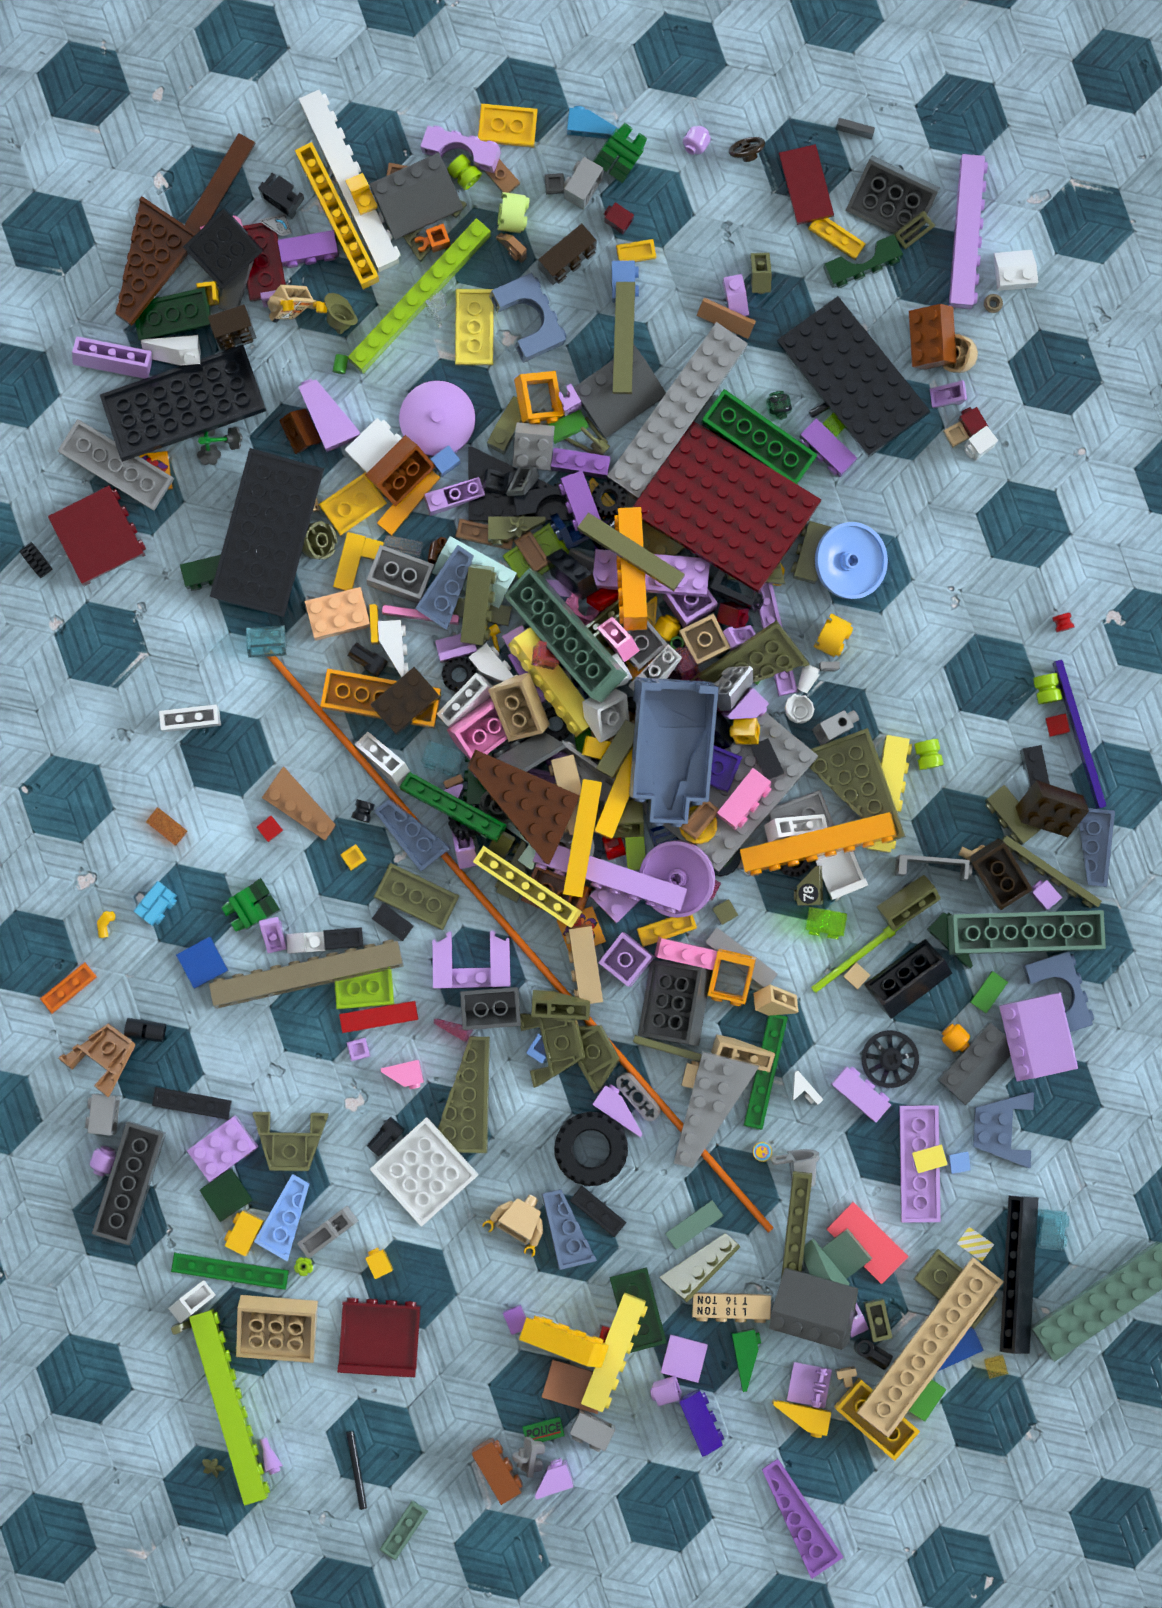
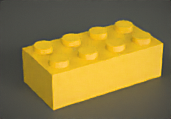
(564, 1341)
(897, 1441)

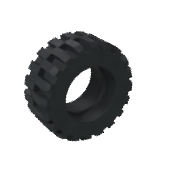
(617, 1148)

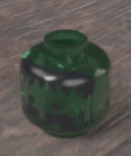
(779, 405)

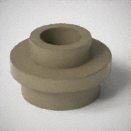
(996, 298)

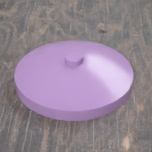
(437, 417)
(683, 866)

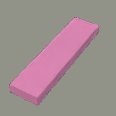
(412, 614)

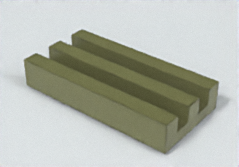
(927, 219)

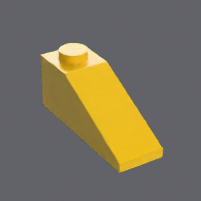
(809, 1418)

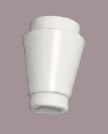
(807, 678)

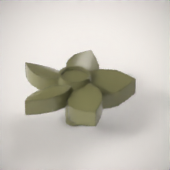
(517, 526)
(211, 1466)

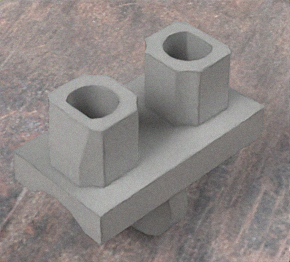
(526, 1456)

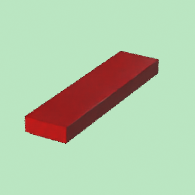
(378, 1016)

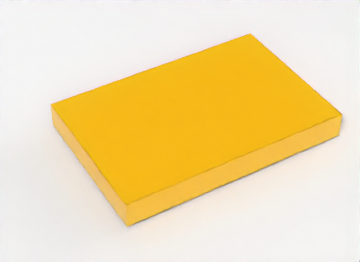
(508, 125)
(352, 504)

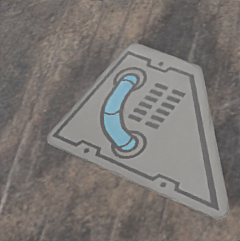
(278, 224)

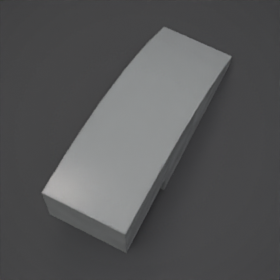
(327, 1232)

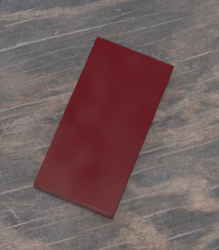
(806, 184)
(267, 268)

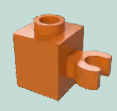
(436, 238)

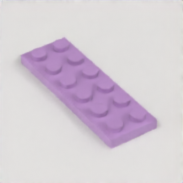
(693, 584)
(918, 1190)

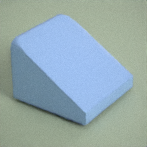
(959, 1162)

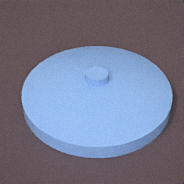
(851, 560)

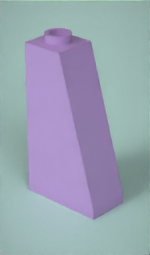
(330, 421)

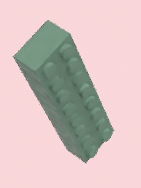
(565, 635)
(1026, 932)
(1101, 1303)

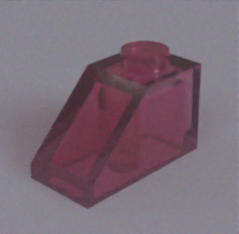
(687, 666)

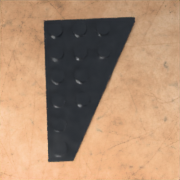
(501, 505)

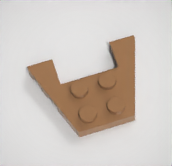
(106, 1048)

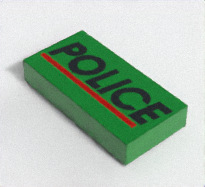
(544, 1430)

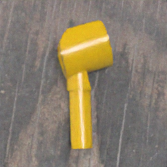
(494, 631)

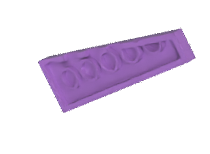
(808, 1533)

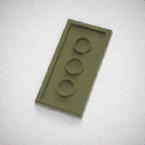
(416, 896)
(939, 1275)

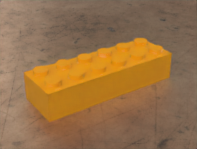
(629, 578)
(355, 693)

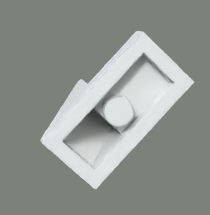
(305, 942)
(800, 1085)

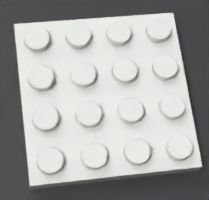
(424, 1171)

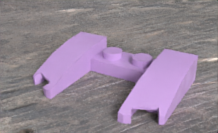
(495, 976)

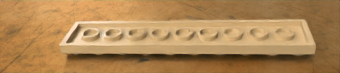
(929, 1347)

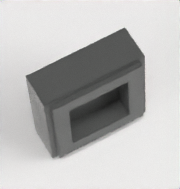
(554, 183)

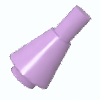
(271, 1461)

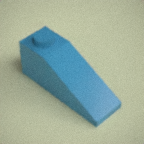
(588, 124)

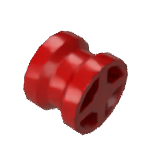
(1063, 622)

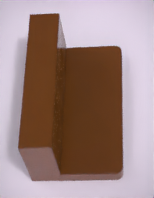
(300, 430)

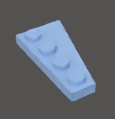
(281, 1225)

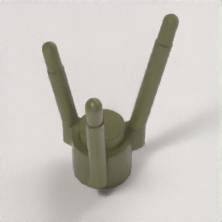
(599, 445)

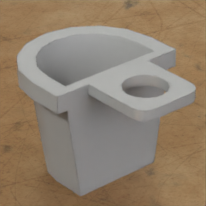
(799, 1161)

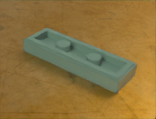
(694, 1224)
(403, 1530)

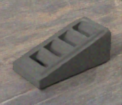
(523, 480)

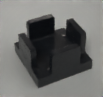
(280, 195)

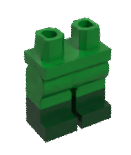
(623, 146)
(244, 905)

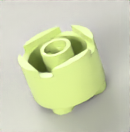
(512, 212)

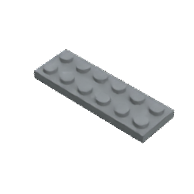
(102, 458)

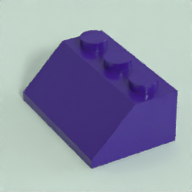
(701, 1422)

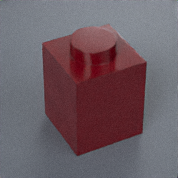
(618, 217)
(972, 421)
(733, 614)

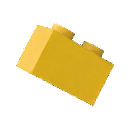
(244, 1232)

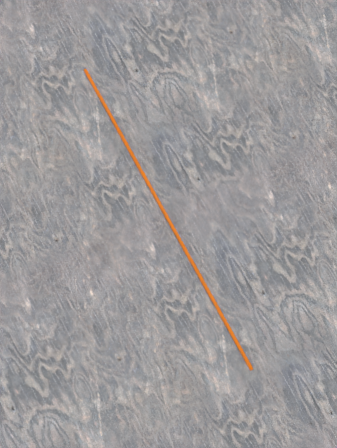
(512, 933)

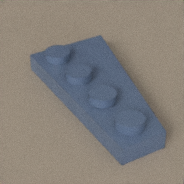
(446, 588)
(415, 839)
(1096, 839)
(567, 1238)

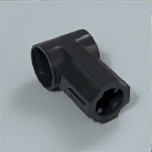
(370, 661)
(388, 1132)
(873, 1354)

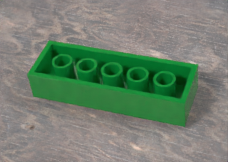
(758, 437)

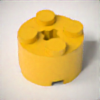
(833, 635)

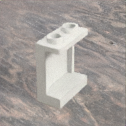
(372, 444)
(841, 874)

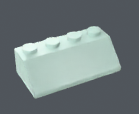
(505, 576)

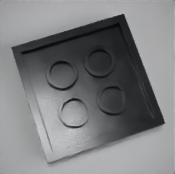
(223, 248)

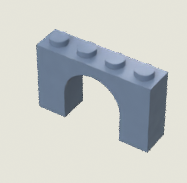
(527, 291)
(1062, 967)

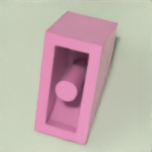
(618, 639)
(405, 1074)

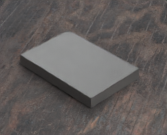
(803, 806)

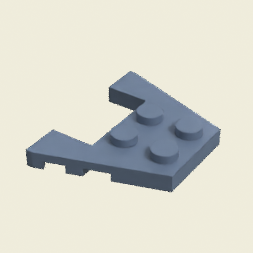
(994, 1128)

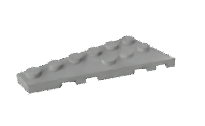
(714, 1093)

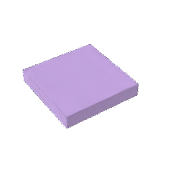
(684, 1358)

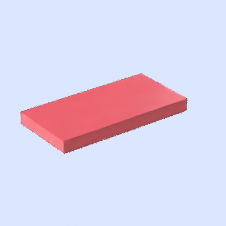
(884, 1252)

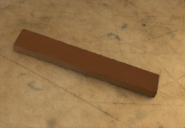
(220, 183)

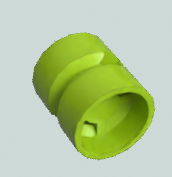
(464, 172)
(1047, 688)
(928, 754)

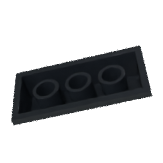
(908, 978)

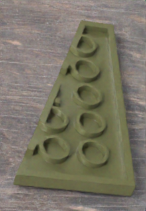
(766, 652)
(467, 1107)

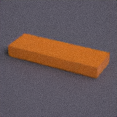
(68, 987)

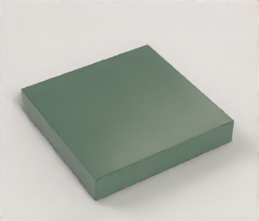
(846, 1253)

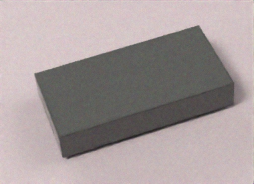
(855, 128)

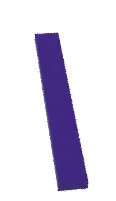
(1079, 735)

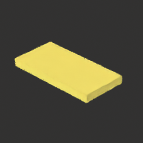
(474, 327)

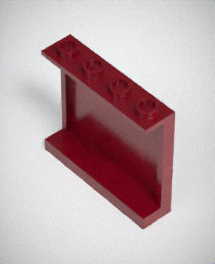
(97, 534)
(379, 1338)

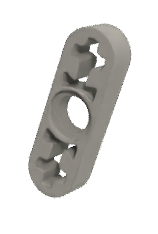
(630, 1096)

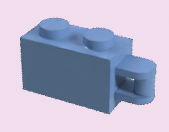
(624, 272)

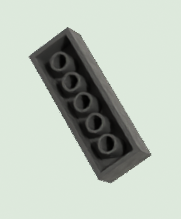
(129, 1183)

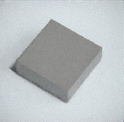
(829, 666)

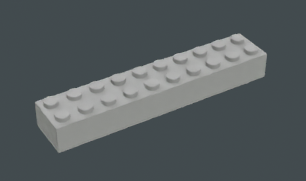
(677, 410)

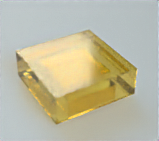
(995, 1366)

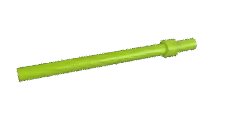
(888, 933)

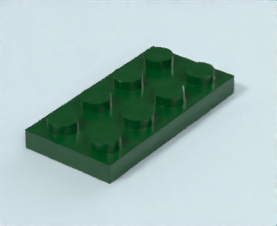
(174, 314)
(639, 1285)

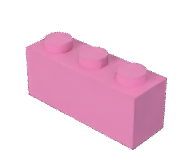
(745, 799)
(685, 953)

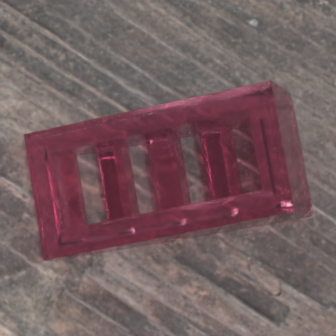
(454, 1029)

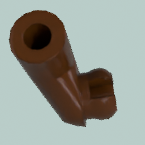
(436, 548)

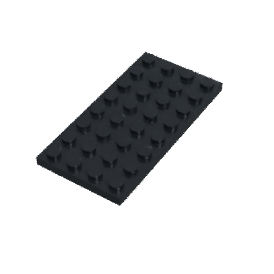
(853, 376)
(182, 403)
(266, 532)

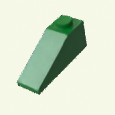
(746, 1351)

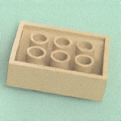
(276, 1328)

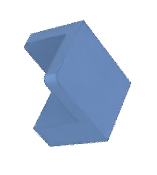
(445, 460)
(537, 1049)

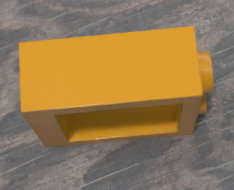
(524, 402)
(734, 957)

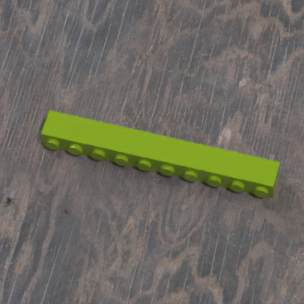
(414, 300)
(229, 1407)

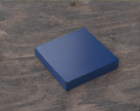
(202, 962)

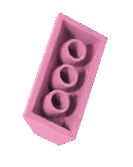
(478, 730)

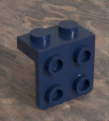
(567, 534)

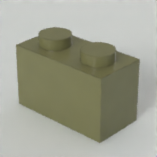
(877, 1320)

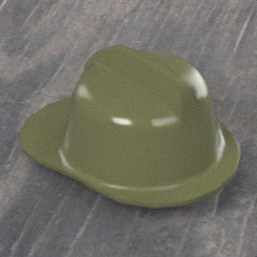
(340, 312)

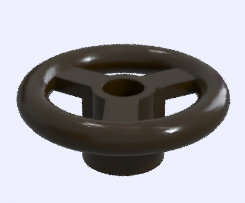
(748, 151)

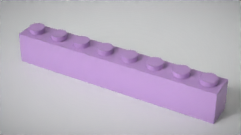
(967, 231)
(620, 880)

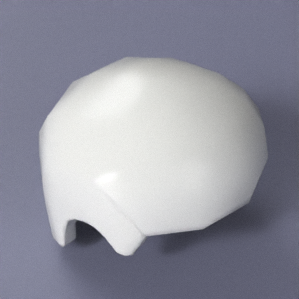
(799, 708)

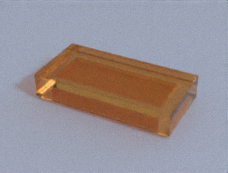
(166, 826)

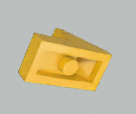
(361, 194)

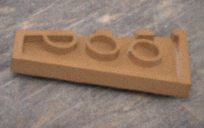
(295, 802)

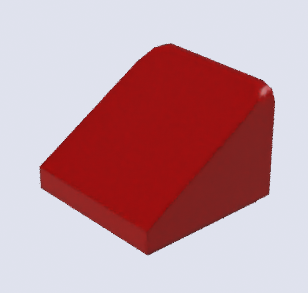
(1057, 725)
(613, 847)

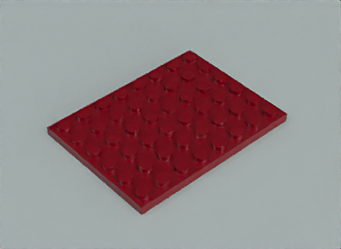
(726, 506)

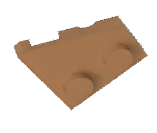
(515, 248)

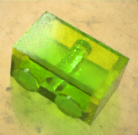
(825, 922)

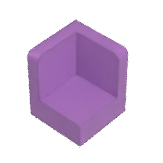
(515, 1319)

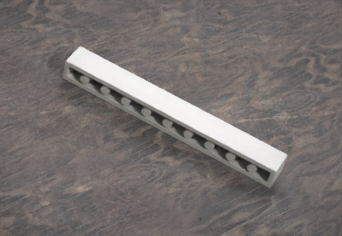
(342, 166)

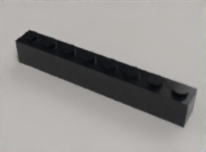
(1019, 1274)

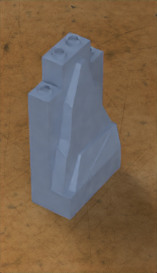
(672, 746)

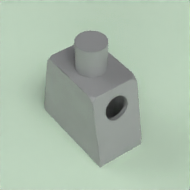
(830, 728)

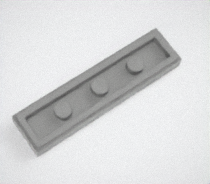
(762, 973)

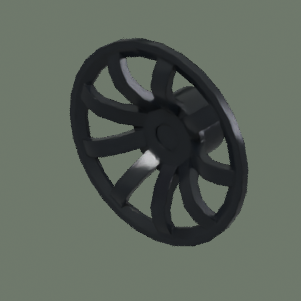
(890, 1059)

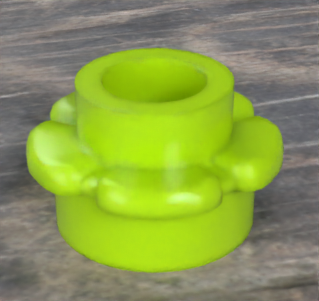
(308, 1266)

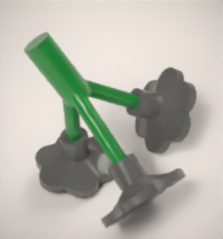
(210, 454)

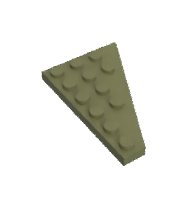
(856, 776)

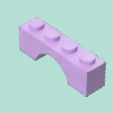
(438, 140)

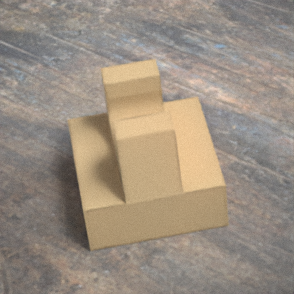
(846, 1374)

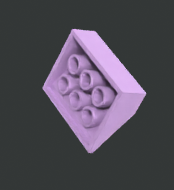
(1038, 1036)

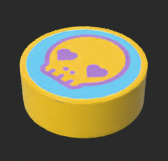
(762, 1151)

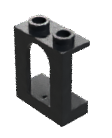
(720, 590)

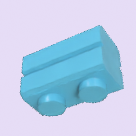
(156, 903)

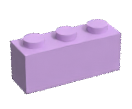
(861, 1093)

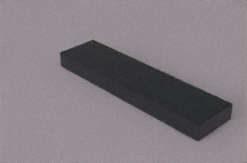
(191, 1103)

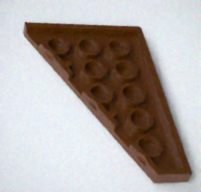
(152, 258)
(532, 804)

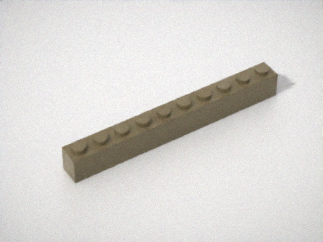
(306, 974)

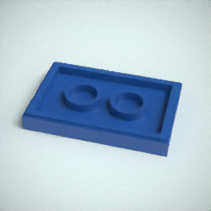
(967, 1347)

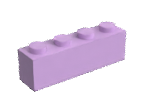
(112, 357)

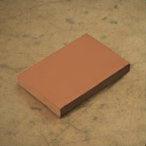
(567, 1385)

